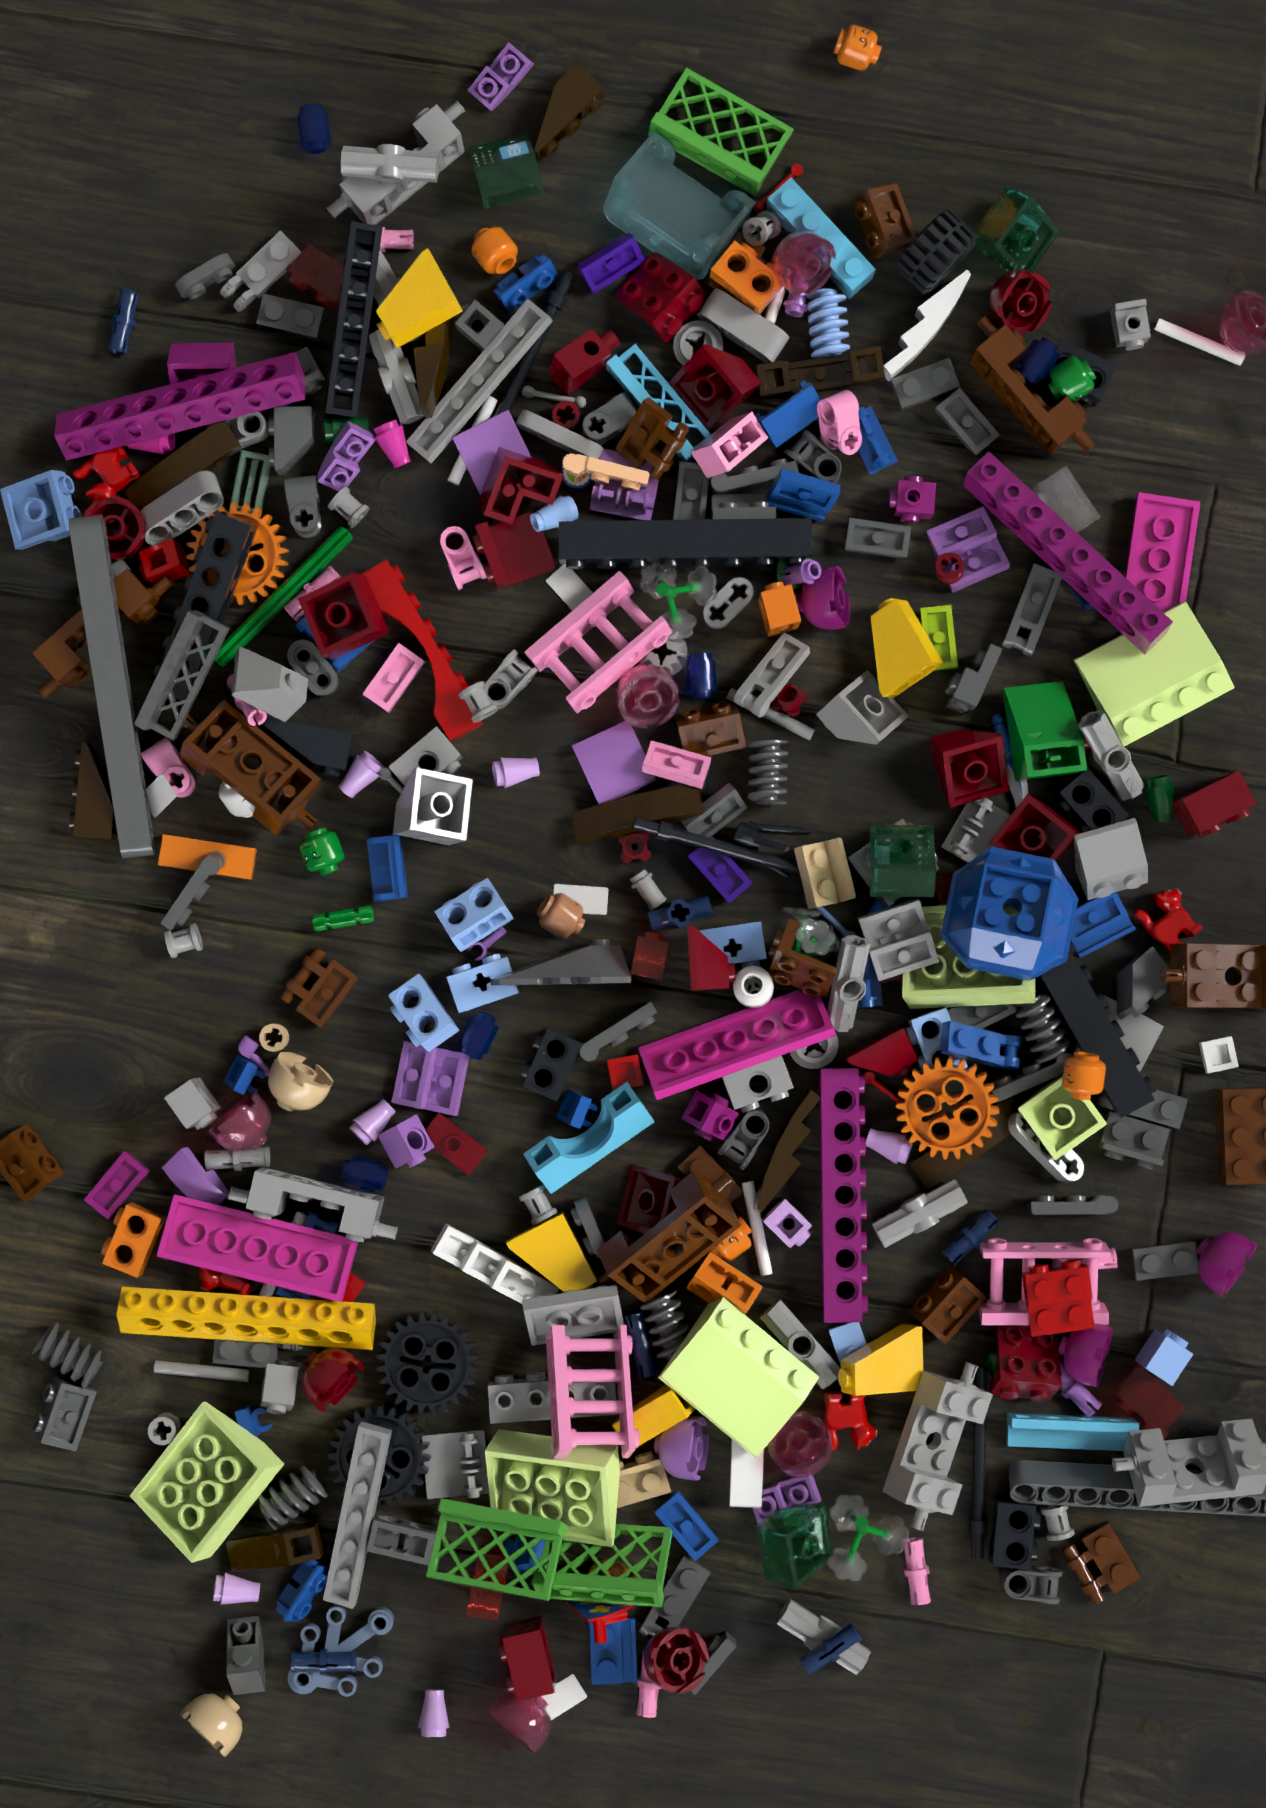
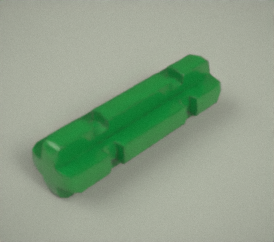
(342, 918)

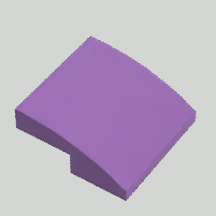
(481, 442)
(977, 544)
(613, 762)
(430, 1079)

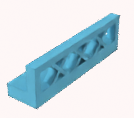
(637, 393)
(1068, 1431)

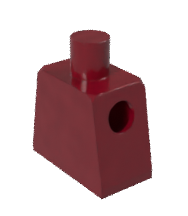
(582, 360)

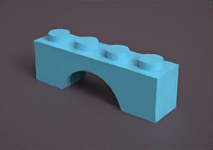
(800, 213)
(561, 1160)

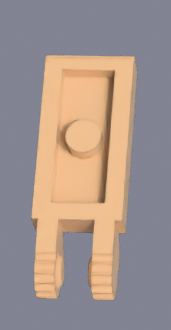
(603, 471)

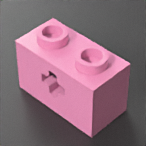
(729, 444)

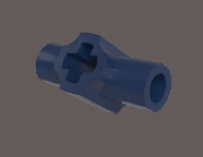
(697, 908)

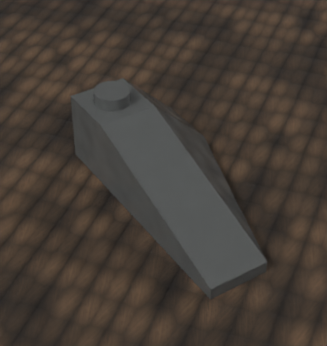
(583, 965)

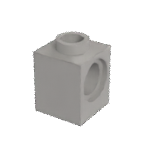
(279, 1388)

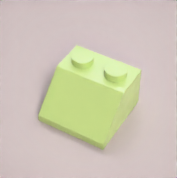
(1059, 1118)

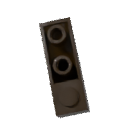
(570, 102)
(94, 805)
(276, 1548)

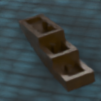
(431, 366)
(194, 456)
(617, 816)
(780, 1161)

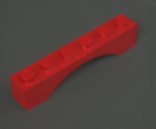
(394, 602)

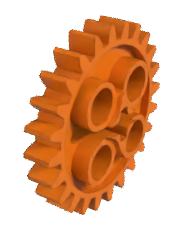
(249, 581)
(961, 1132)

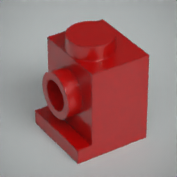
(164, 559)

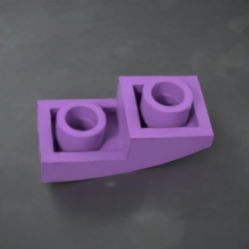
(501, 77)
(342, 458)
(194, 1180)
(787, 1494)

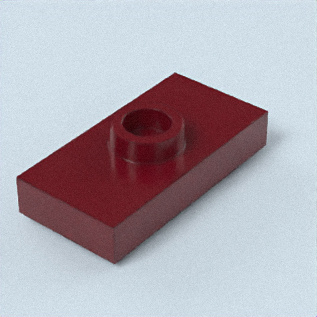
(455, 1144)

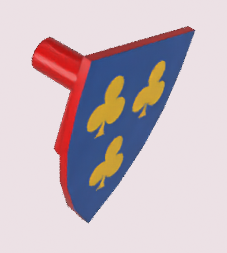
(600, 1615)

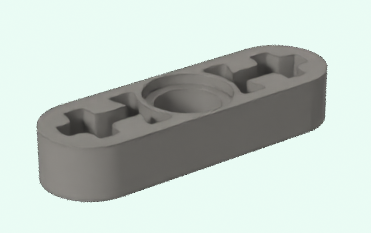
(557, 435)
(1055, 1168)

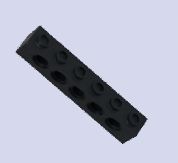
(353, 319)
(229, 567)

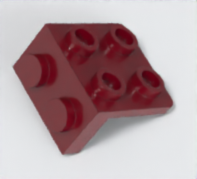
(662, 295)
(513, 551)
(1026, 1365)

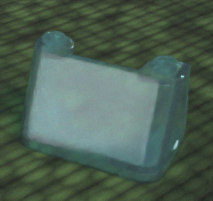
(672, 210)

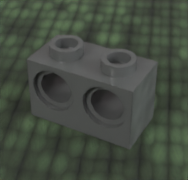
(402, 1539)

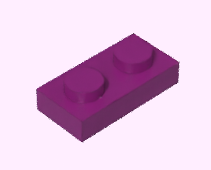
(117, 1185)

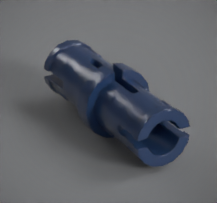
(123, 321)
(970, 1237)
(641, 1345)
(830, 1648)
(323, 1661)

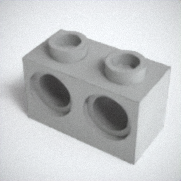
(193, 1104)

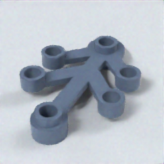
(347, 1645)

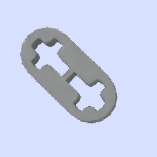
(733, 608)

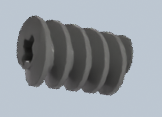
(767, 772)
(1044, 1027)
(666, 1323)
(69, 1355)
(293, 1497)

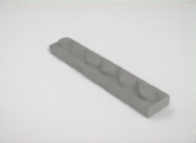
(479, 380)
(357, 1514)

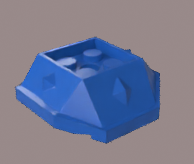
(1003, 943)

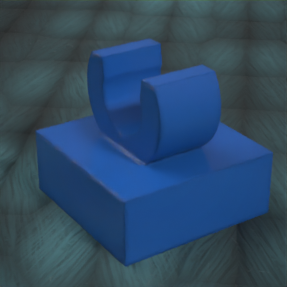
(241, 1074)
(574, 1109)
(248, 1419)
(525, 1561)

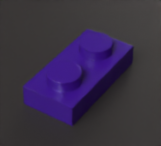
(611, 262)
(721, 873)

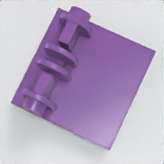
(620, 501)

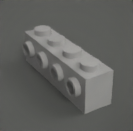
(530, 1401)

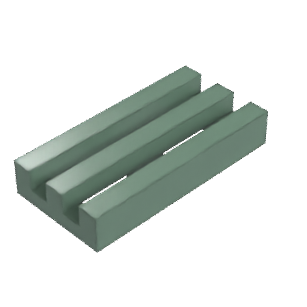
(256, 457)

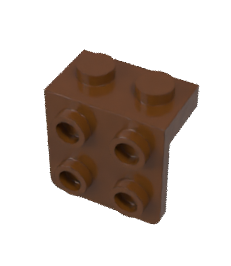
(798, 969)

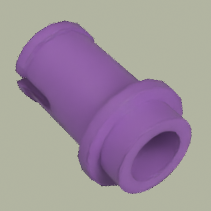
(795, 305)
(805, 572)

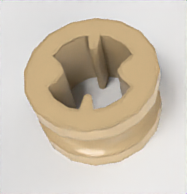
(269, 1029)

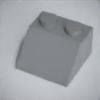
(434, 807)
(1110, 859)

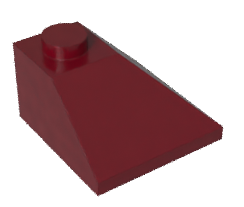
(714, 384)
(969, 765)
(1036, 831)
(707, 963)
(887, 1054)
(646, 1198)

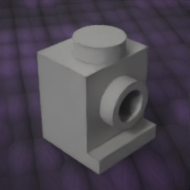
(1123, 334)

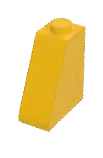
(417, 302)
(901, 648)
(555, 1254)
(886, 1364)
(658, 1413)

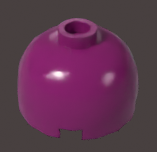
(825, 600)
(1223, 1260)
(1086, 1352)

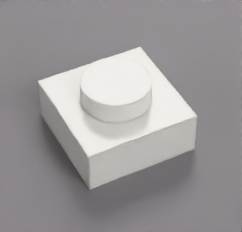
(1218, 1054)

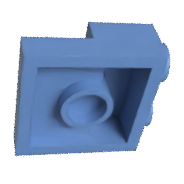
(40, 508)

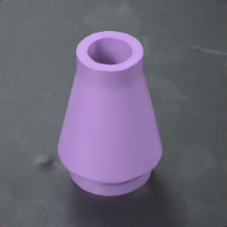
(514, 770)
(360, 774)
(372, 1122)
(890, 1145)
(233, 1589)
(433, 1714)

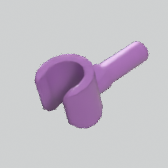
(487, 942)
(247, 1048)

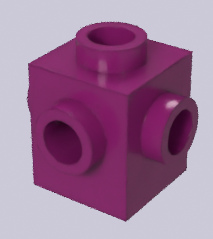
(920, 491)
(710, 1116)

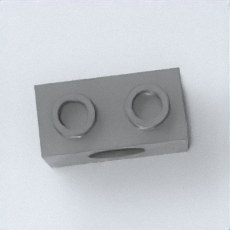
(433, 745)
(777, 1084)

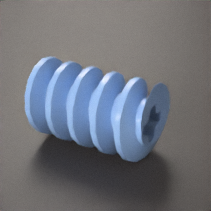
(827, 323)

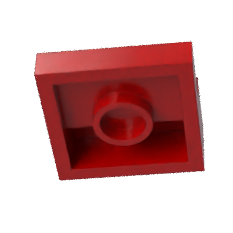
(1058, 1298)

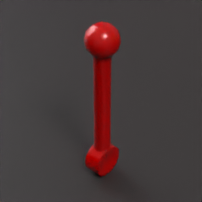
(796, 171)
(870, 1079)

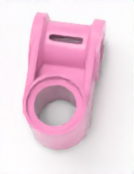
(837, 420)
(462, 559)
(165, 759)

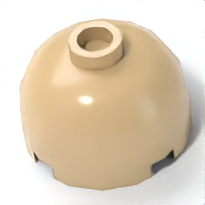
(297, 1084)
(215, 1720)

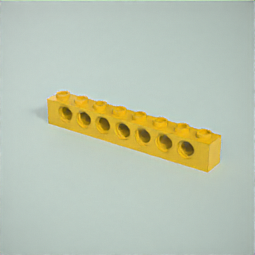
(246, 1318)

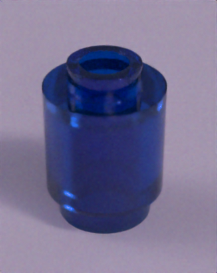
(313, 128)
(1038, 361)
(700, 675)
(478, 1035)
(364, 1174)

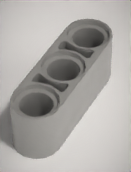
(743, 326)
(182, 507)

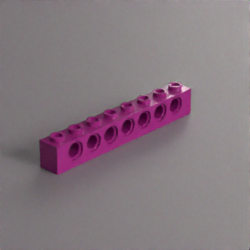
(180, 406)
(1067, 553)
(837, 1308)

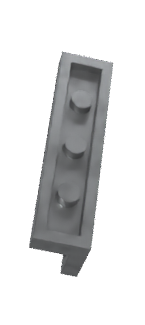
(171, 669)

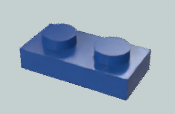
(686, 1525)

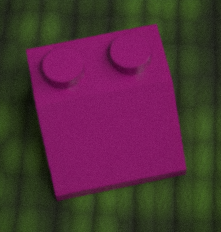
(199, 359)

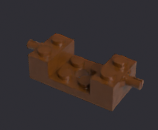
(993, 364)
(60, 650)
(275, 789)
(1200, 981)
(697, 1224)

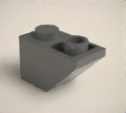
(293, 436)
(1140, 982)
(245, 1655)

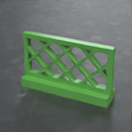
(712, 155)
(502, 1521)
(608, 1588)

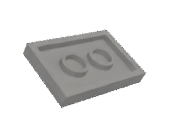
(582, 1312)

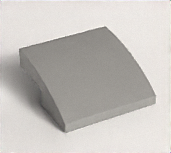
(898, 939)
(1139, 1032)

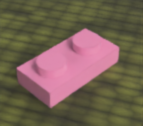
(393, 677)
(676, 764)

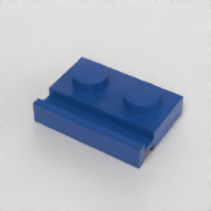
(802, 494)
(1099, 924)
(617, 1658)

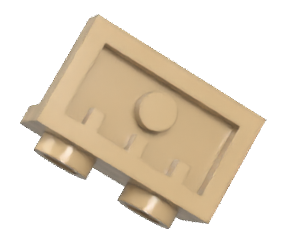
(825, 873)
(641, 1479)

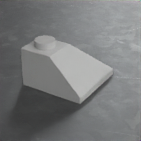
(268, 685)
(861, 712)

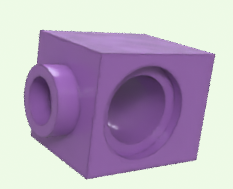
(406, 1142)

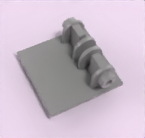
(974, 829)
(456, 1465)

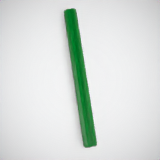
(283, 595)

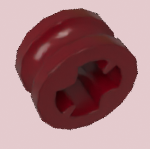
(562, 407)
(952, 576)

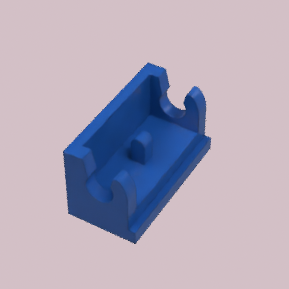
(791, 415)
(387, 868)

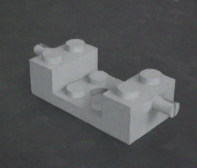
(376, 200)
(271, 1190)
(1229, 1462)
(921, 1470)

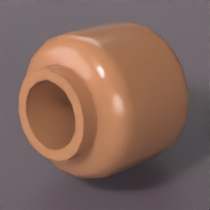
(560, 915)

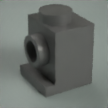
(478, 314)

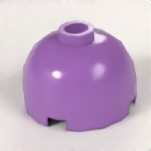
(684, 1448)

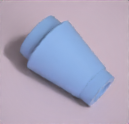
(550, 515)

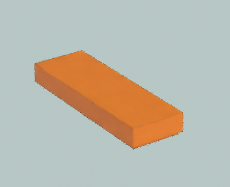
(189, 854)

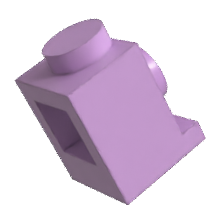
(782, 1211)

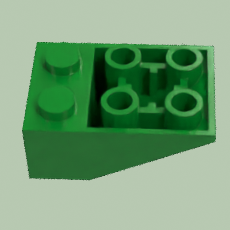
(1043, 732)

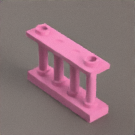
(583, 618)
(999, 1312)
(564, 1407)

